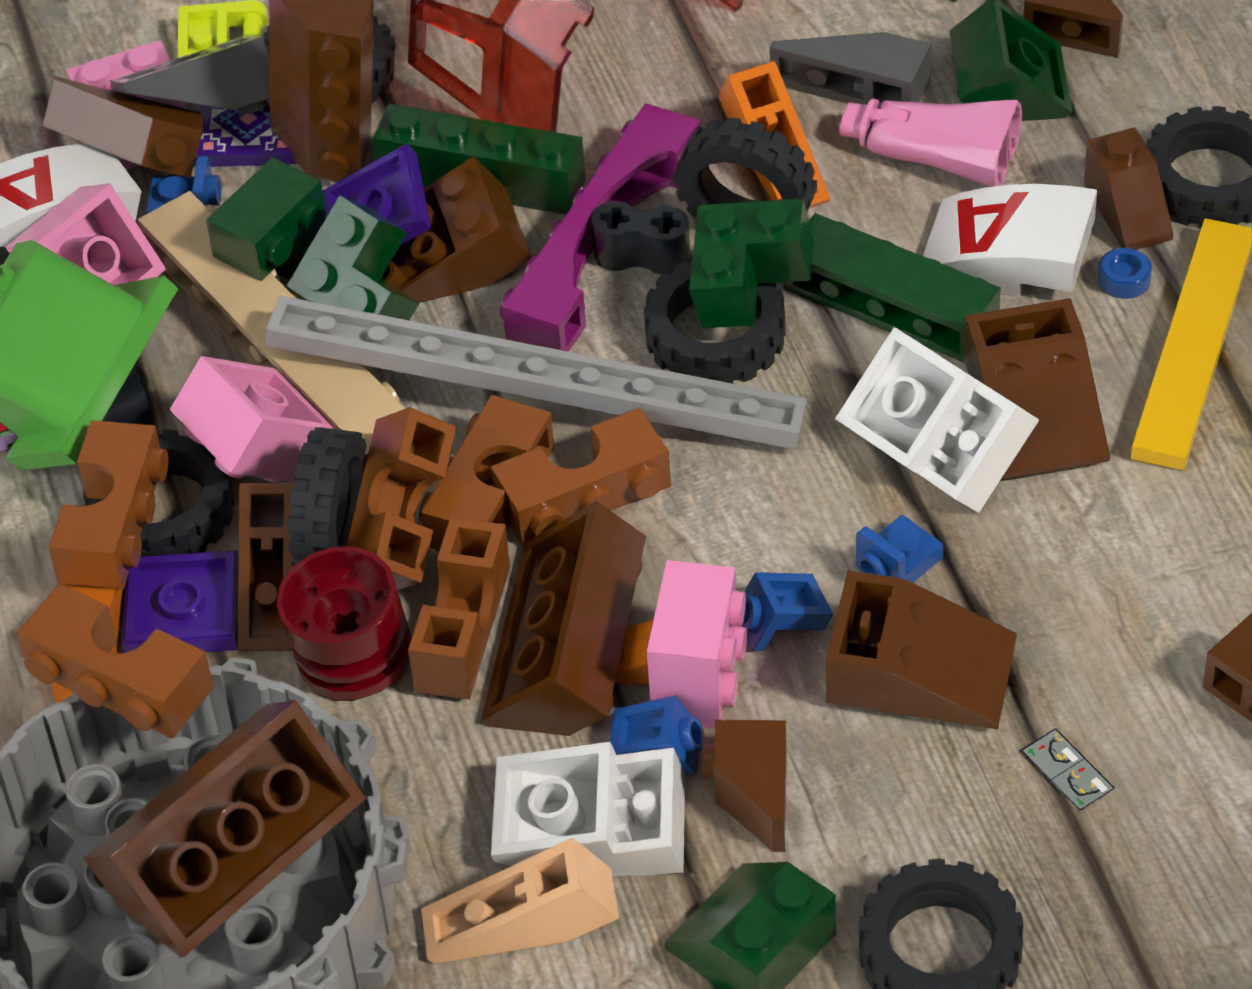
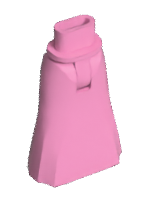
(956, 138)

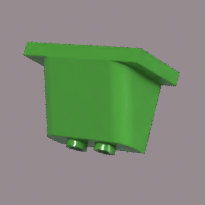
(66, 349)

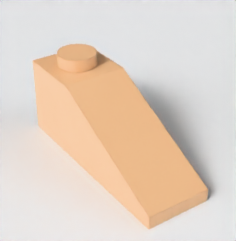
(523, 906)

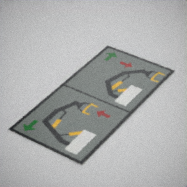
(1067, 769)

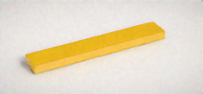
(1193, 345)

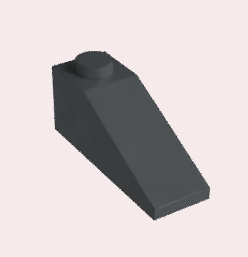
(855, 67)
(220, 76)

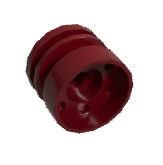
(345, 622)

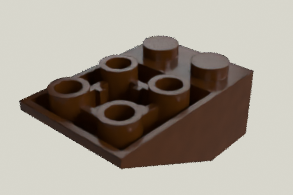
(469, 241)
(1044, 367)
(916, 654)

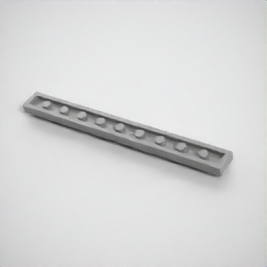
(536, 372)

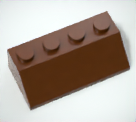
(322, 83)
(566, 625)
(226, 827)

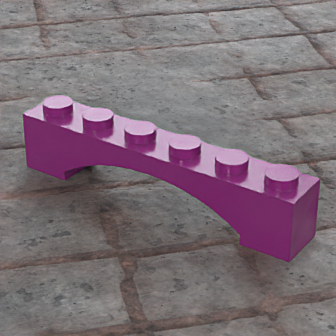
(546, 303)

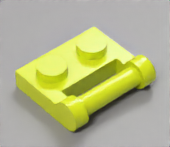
(209, 23)

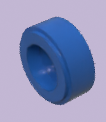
(1124, 273)

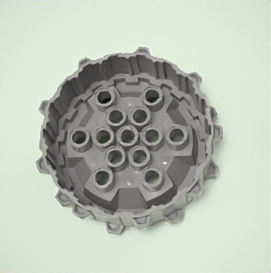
(87, 770)

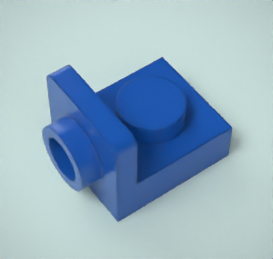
(203, 186)
(898, 550)
(783, 603)
(659, 726)

